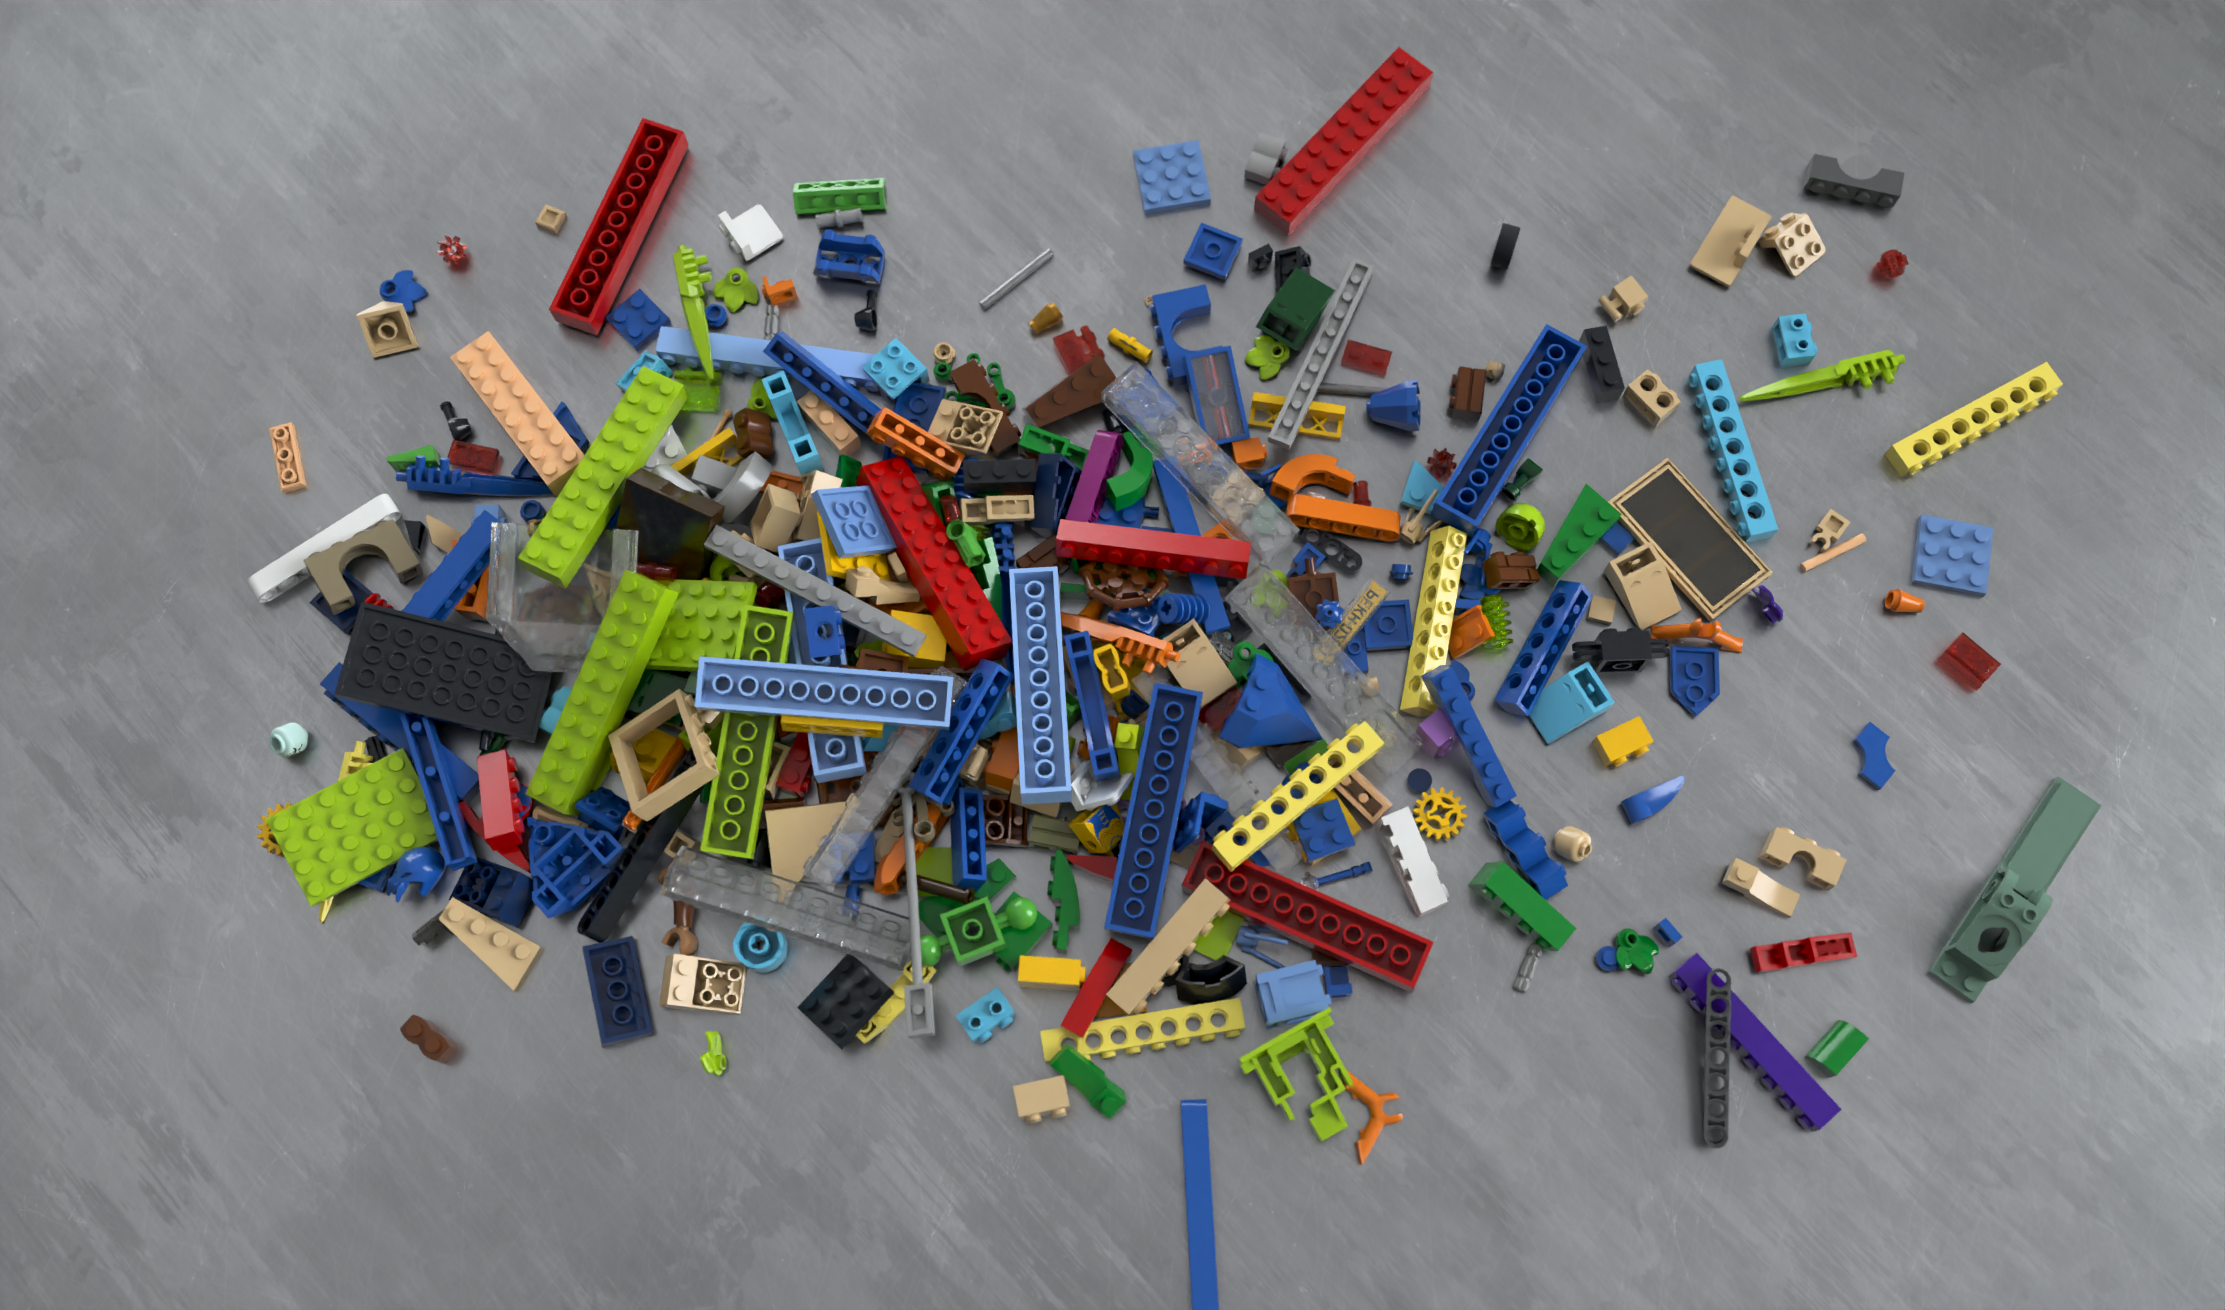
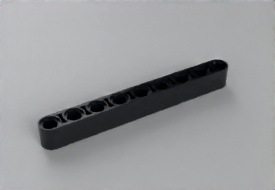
(636, 863)

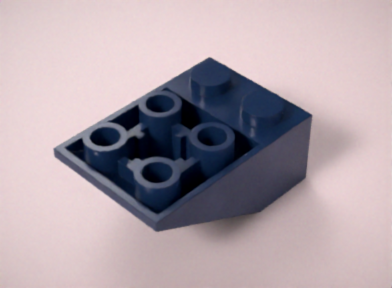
(494, 891)

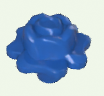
(1329, 613)

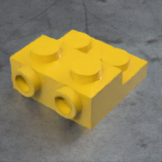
(649, 752)

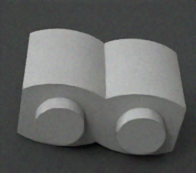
(1265, 158)

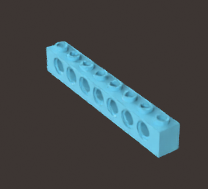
(1715, 375)

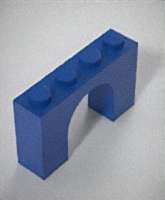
(1169, 311)

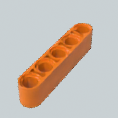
(1343, 517)

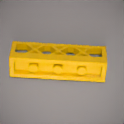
(1317, 411)
(711, 449)
(832, 726)

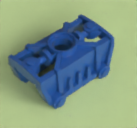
(849, 248)

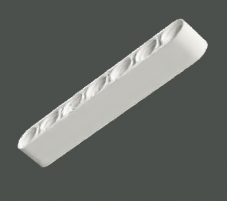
(291, 569)

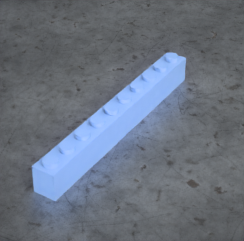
(747, 355)

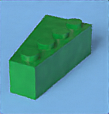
(1581, 531)
(1522, 905)

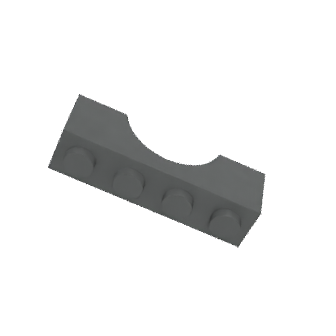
(1827, 177)

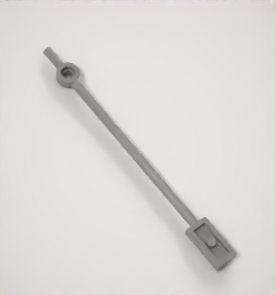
(919, 995)

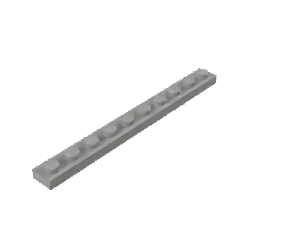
(1320, 354)
(815, 590)

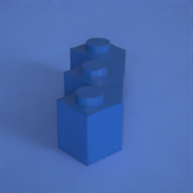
(1526, 849)

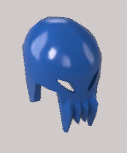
(417, 865)

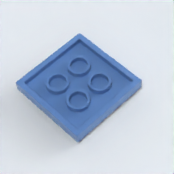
(1171, 177)
(853, 521)
(1952, 555)

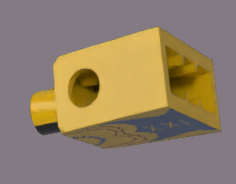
(1100, 829)

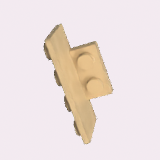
(1730, 241)

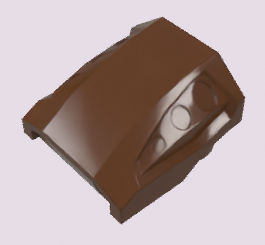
(1004, 821)

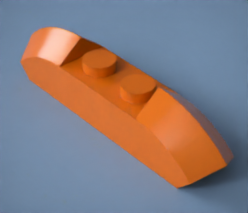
(894, 864)

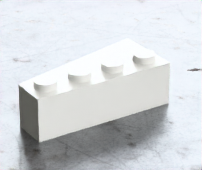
(1412, 861)

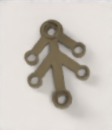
(924, 824)

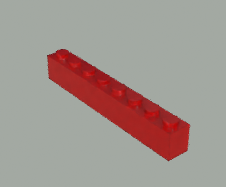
(1153, 549)

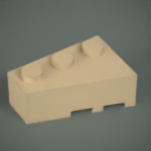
(812, 481)

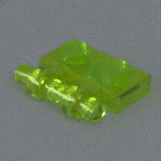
(700, 397)

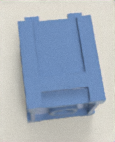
(1291, 994)

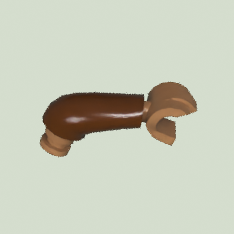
(683, 920)

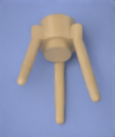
(1411, 530)

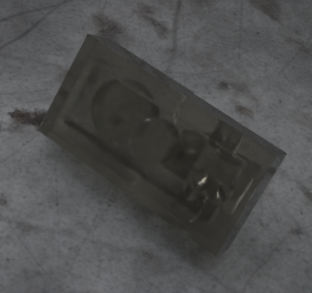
(429, 930)

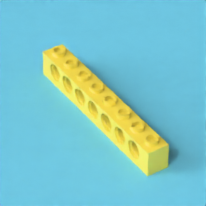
(2041, 379)
(1433, 617)
(1360, 735)
(1229, 1009)

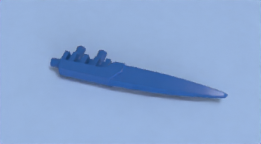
(450, 481)
(1004, 548)

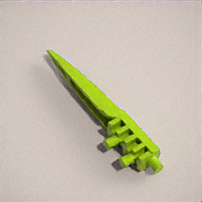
(690, 290)
(1859, 368)

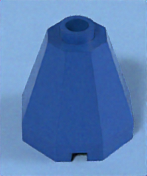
(1397, 406)

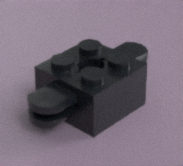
(1620, 650)

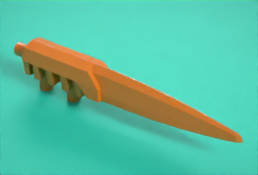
(1127, 641)

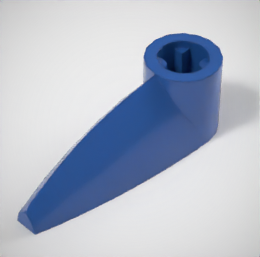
(1652, 800)

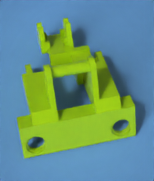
(1312, 1039)

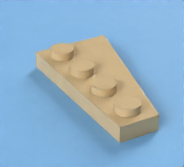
(493, 943)

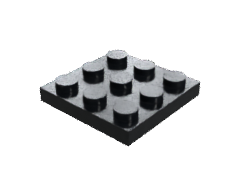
(845, 1000)

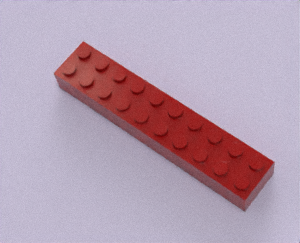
(1343, 141)
(619, 226)
(935, 564)
(1314, 919)

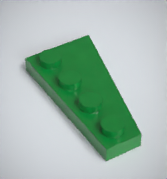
(931, 908)

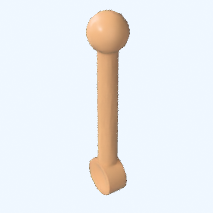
(727, 414)

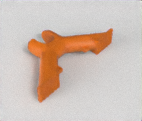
(1700, 630)
(1378, 1117)

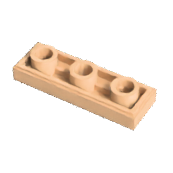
(289, 469)

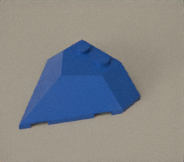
(1268, 711)
(568, 864)

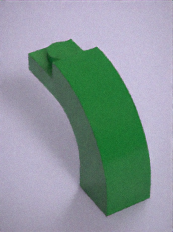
(1133, 484)

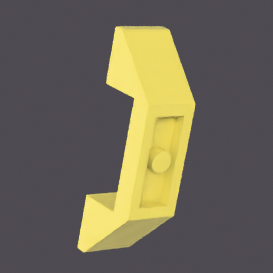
(894, 1004)

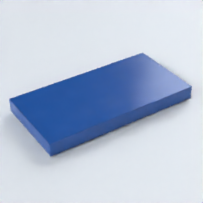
(918, 405)

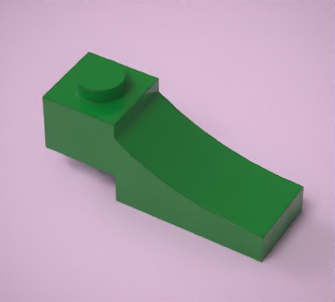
(1041, 441)
(1089, 1080)

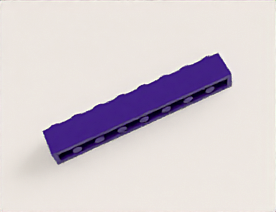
(1759, 1048)

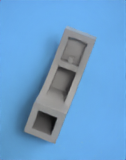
(744, 486)

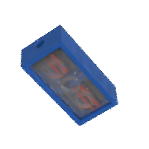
(1216, 395)

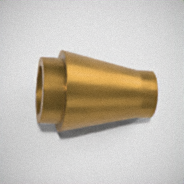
(1046, 318)

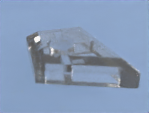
(1223, 645)

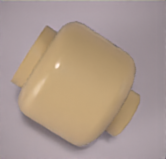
(1572, 843)

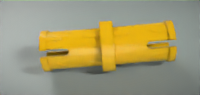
(1141, 353)

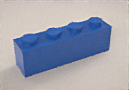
(968, 839)

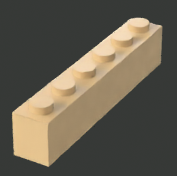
(1168, 947)

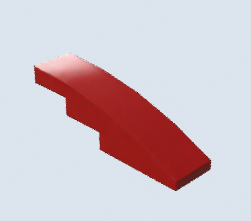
(514, 854)
(1096, 866)
(1803, 952)
(1096, 986)

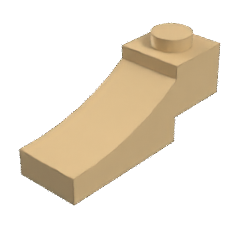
(996, 509)
(865, 583)
(1760, 888)

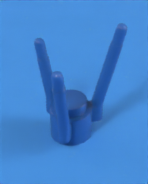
(1477, 544)

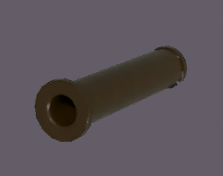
(941, 889)

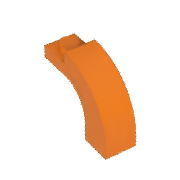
(1310, 470)

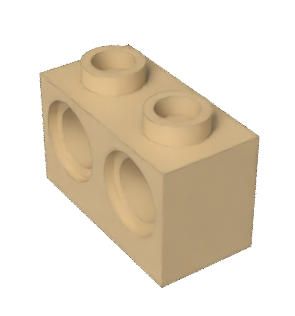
(1647, 400)

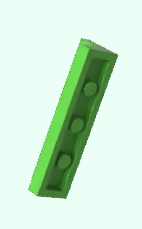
(842, 195)

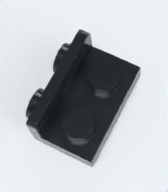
(1287, 261)

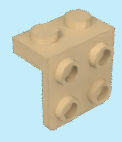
(1795, 242)

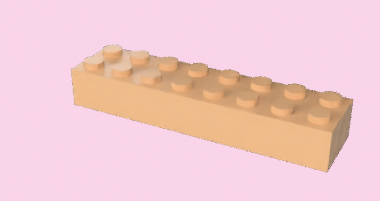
(519, 411)

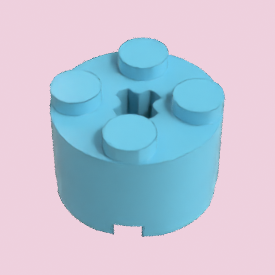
(765, 960)

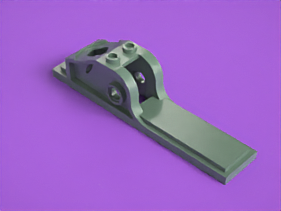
(2016, 891)

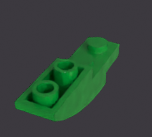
(1064, 892)

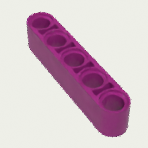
(1092, 482)

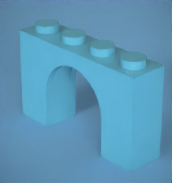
(792, 423)

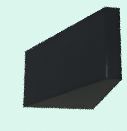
(416, 534)

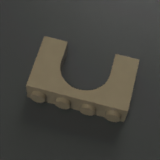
(382, 540)

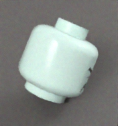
(288, 739)

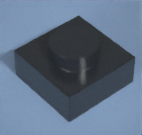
(1260, 257)

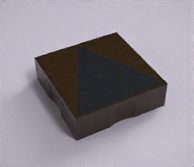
(669, 523)

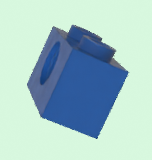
(814, 619)

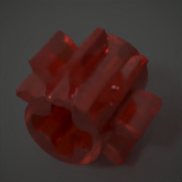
(457, 251)
(1892, 263)
(1441, 469)

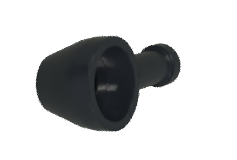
(867, 317)
(458, 426)

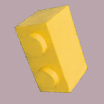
(1622, 742)

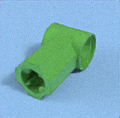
(966, 542)

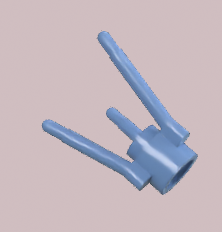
(1249, 937)

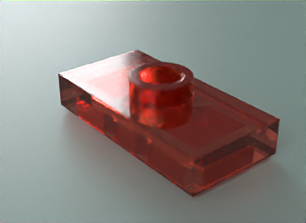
(473, 456)

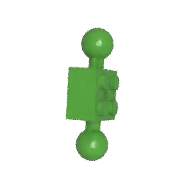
(1019, 914)

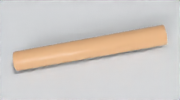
(1833, 552)

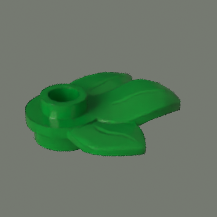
(1239, 664)
(1636, 953)

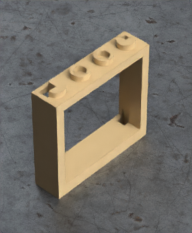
(621, 741)

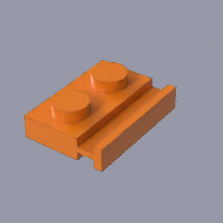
(1469, 631)

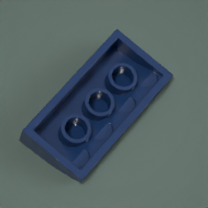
(617, 991)

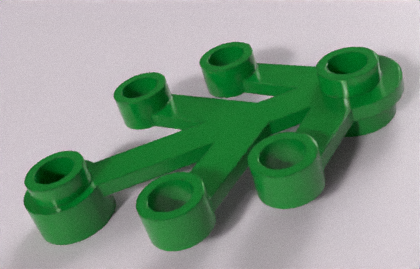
(998, 383)

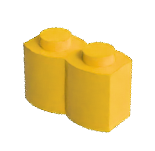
(1111, 671)

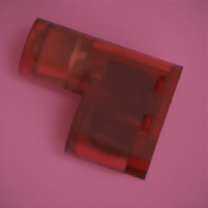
(950, 508)

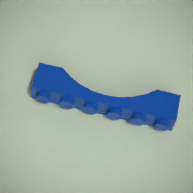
(1092, 706)
(1456, 707)

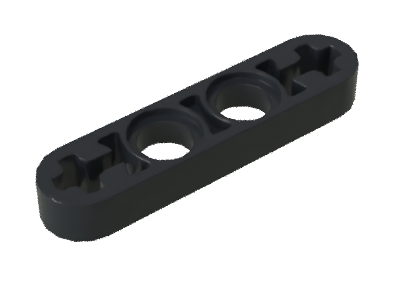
(1326, 539)

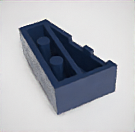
(1053, 492)

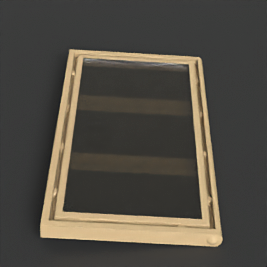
(1691, 538)

